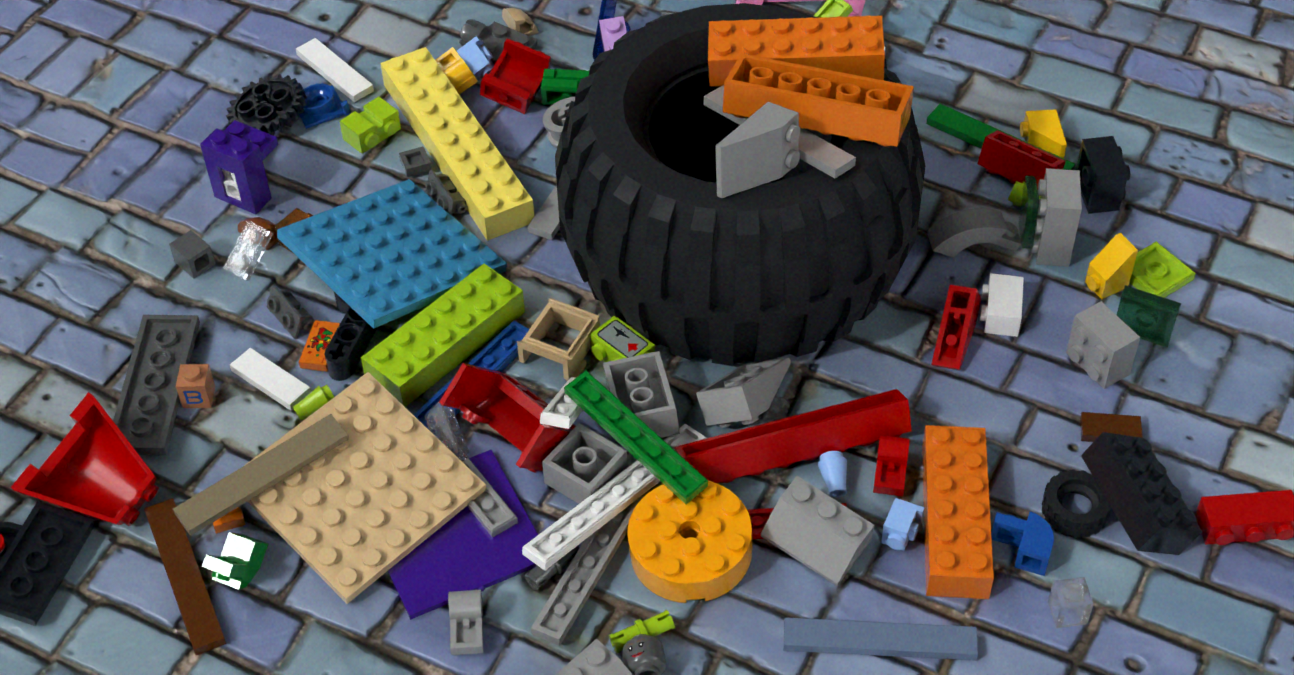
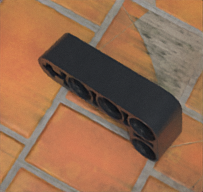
(347, 343)

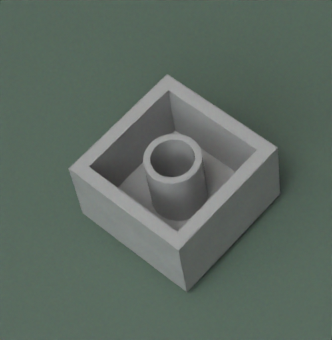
(1102, 344)
(583, 463)

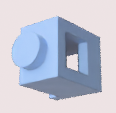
(477, 57)
(902, 524)

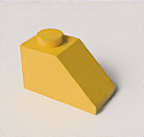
(1044, 131)
(1112, 267)

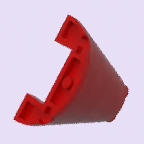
(92, 470)

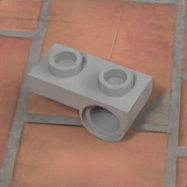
(466, 622)

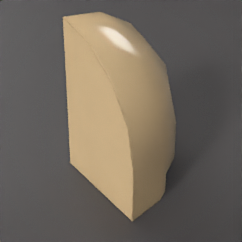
(519, 21)

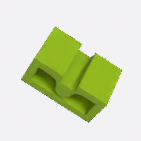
(371, 126)

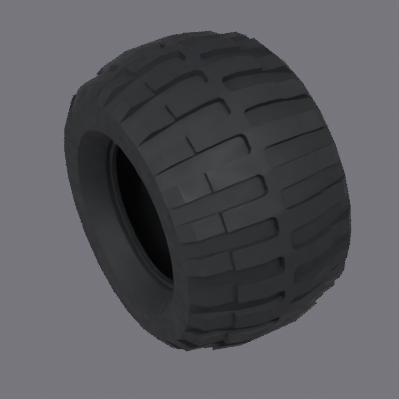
(710, 272)

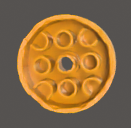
(692, 546)

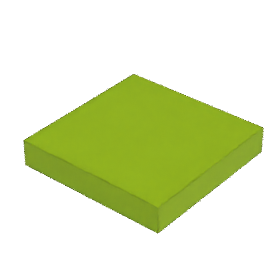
(1159, 271)

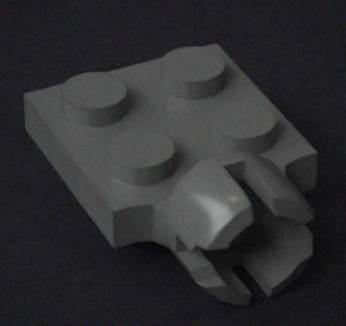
(494, 36)

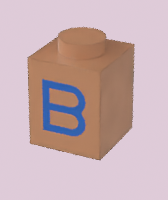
(195, 386)

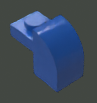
(1032, 538)

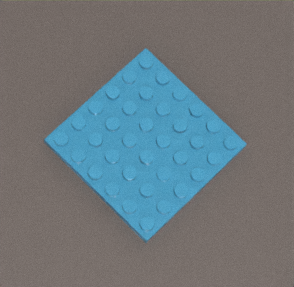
(388, 251)

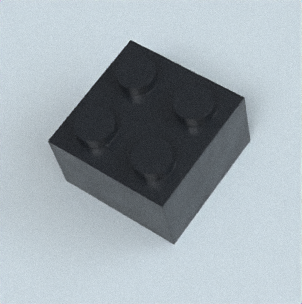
(1102, 174)

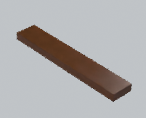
(185, 577)

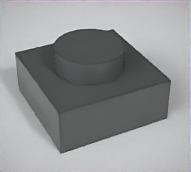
(415, 161)

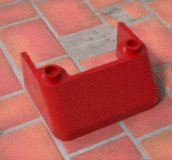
(508, 409)

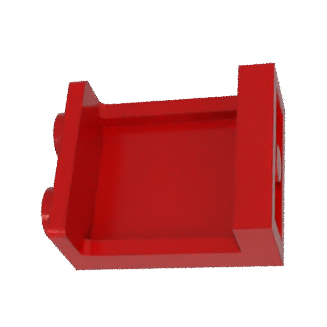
(515, 76)

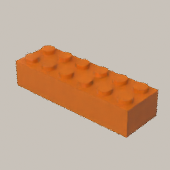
(829, 43)
(823, 98)
(956, 512)

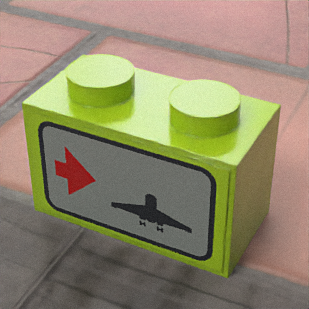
(618, 341)

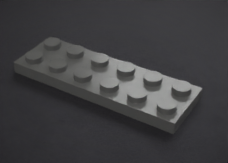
(149, 390)

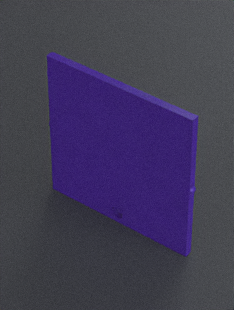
(463, 552)

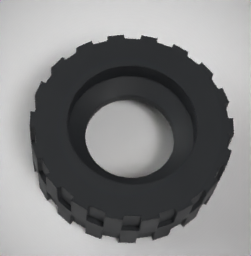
(1072, 523)

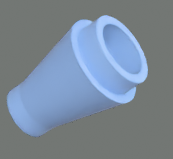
(834, 470)

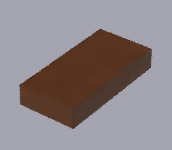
(1095, 423)

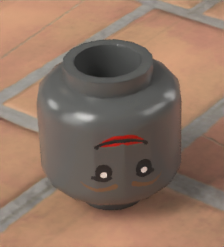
(644, 655)

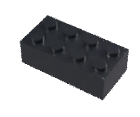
(1141, 494)

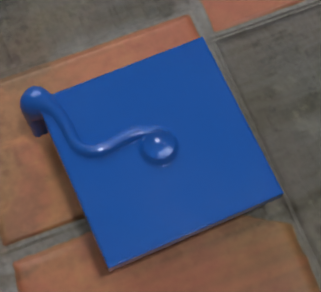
(322, 105)

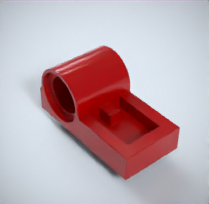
(891, 465)

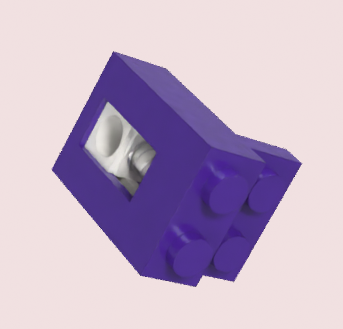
(237, 166)

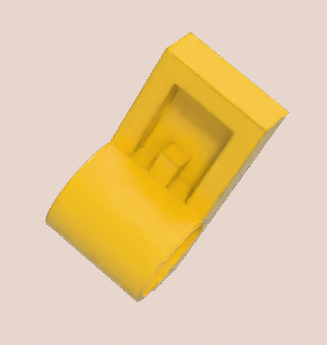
(456, 70)

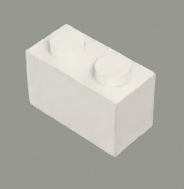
(1003, 304)

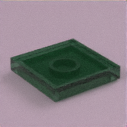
(1028, 212)
(1148, 315)

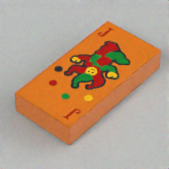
(317, 342)

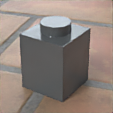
(192, 254)

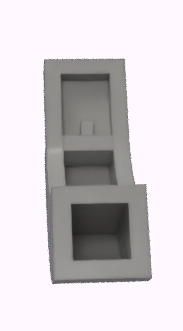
(970, 228)

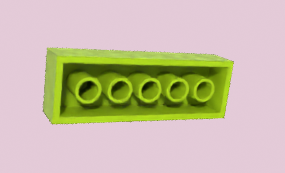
(444, 334)

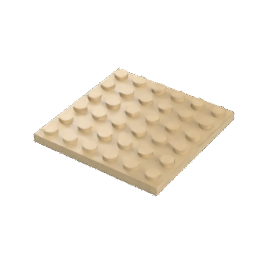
(369, 496)

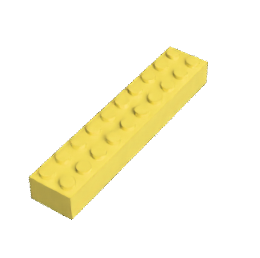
(458, 143)

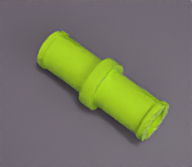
(652, 626)

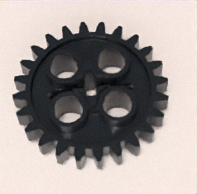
(268, 104)

